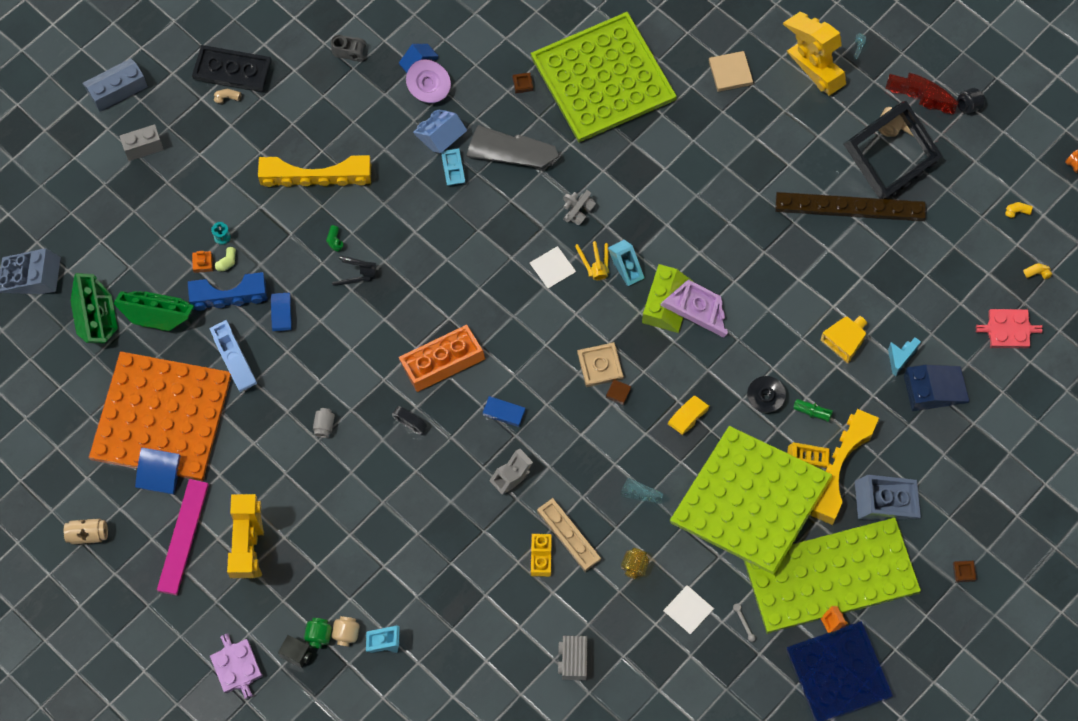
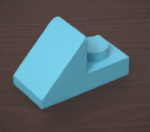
(900, 357)
(383, 639)

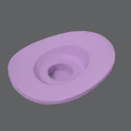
(428, 81)

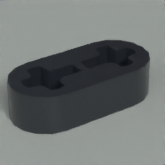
(409, 420)

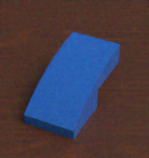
(281, 311)

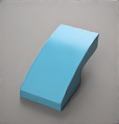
(453, 167)

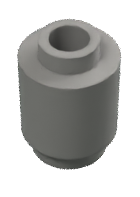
(323, 423)

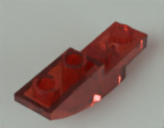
(930, 94)

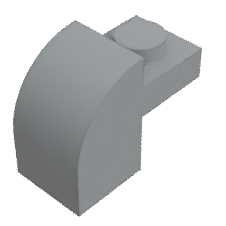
(512, 473)

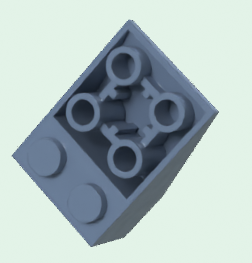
(30, 272)

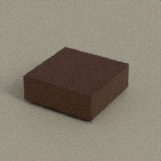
(522, 82)
(618, 392)
(964, 571)

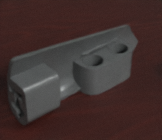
(501, 147)

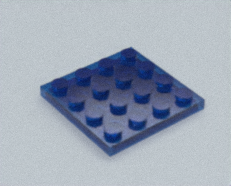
(839, 672)

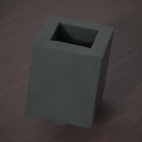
(295, 651)

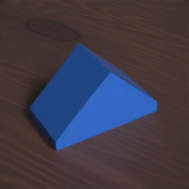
(415, 53)

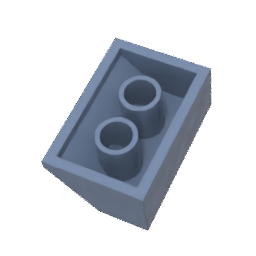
(115, 84)

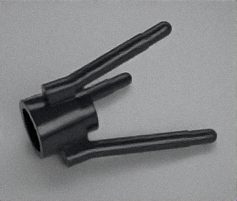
(367, 269)

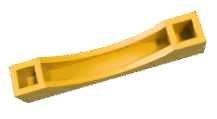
(351, 171)
(859, 433)

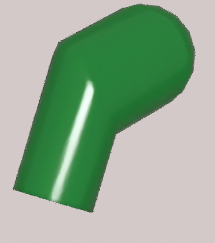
(332, 239)

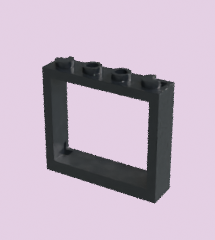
(920, 134)

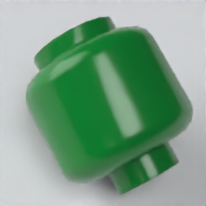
(317, 632)

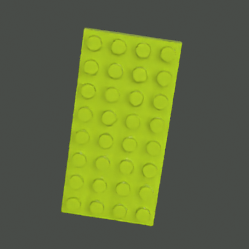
(839, 570)

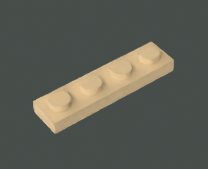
(568, 535)

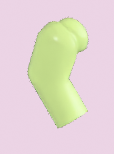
(228, 261)

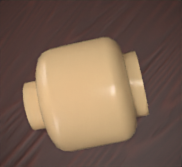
(345, 630)

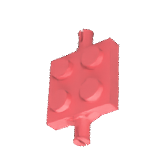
(1009, 328)

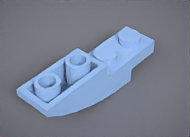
(233, 356)

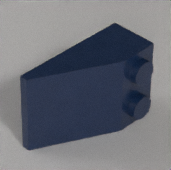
(935, 386)

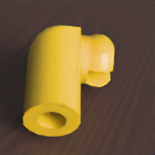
(1018, 207)
(1040, 269)

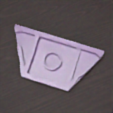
(698, 306)

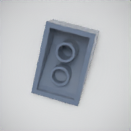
(887, 498)

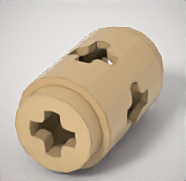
(76, 535)

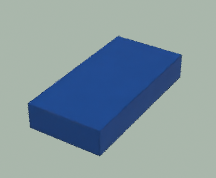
(503, 411)

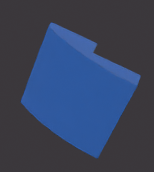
(157, 470)

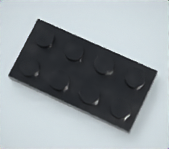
(231, 68)

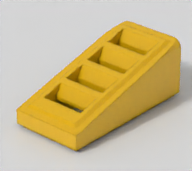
(797, 450)

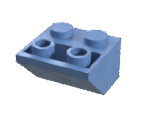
(440, 130)

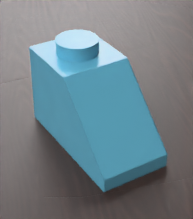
(626, 262)

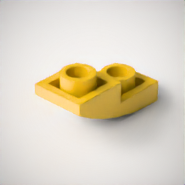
(687, 415)
(541, 555)

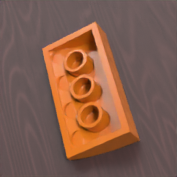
(442, 358)

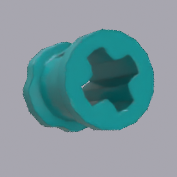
(225, 233)

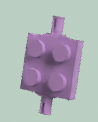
(236, 666)

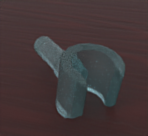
(860, 40)

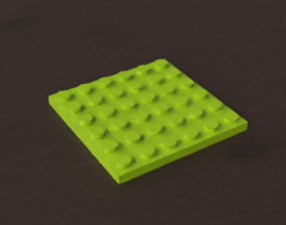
(603, 76)
(751, 499)

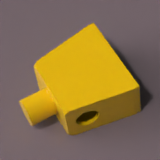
(845, 337)

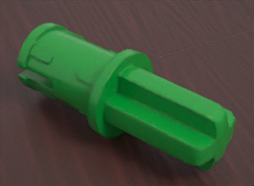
(813, 410)

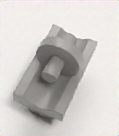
(583, 201)

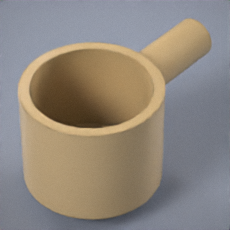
(893, 127)

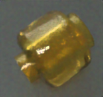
(635, 562)

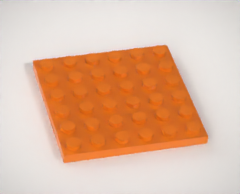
(161, 409)

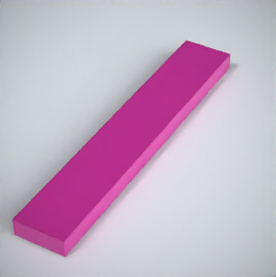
(182, 537)

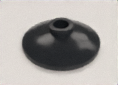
(769, 386)

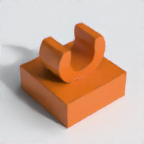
(202, 261)
(833, 619)

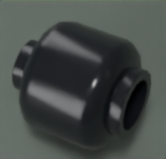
(970, 100)

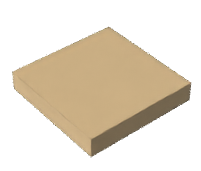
(730, 71)
(600, 364)

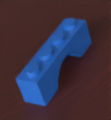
(250, 289)

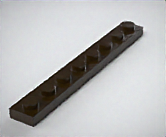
(850, 206)

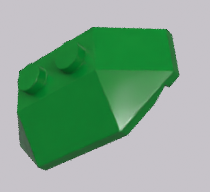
(92, 309)
(153, 309)

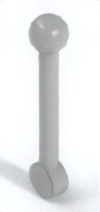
(737, 607)

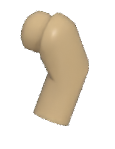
(226, 93)

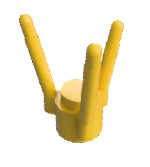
(598, 270)

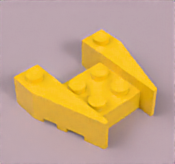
(815, 51)
(246, 526)

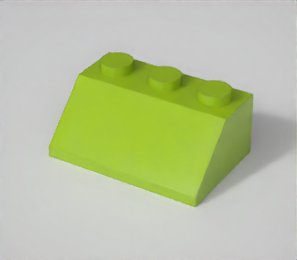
(663, 285)

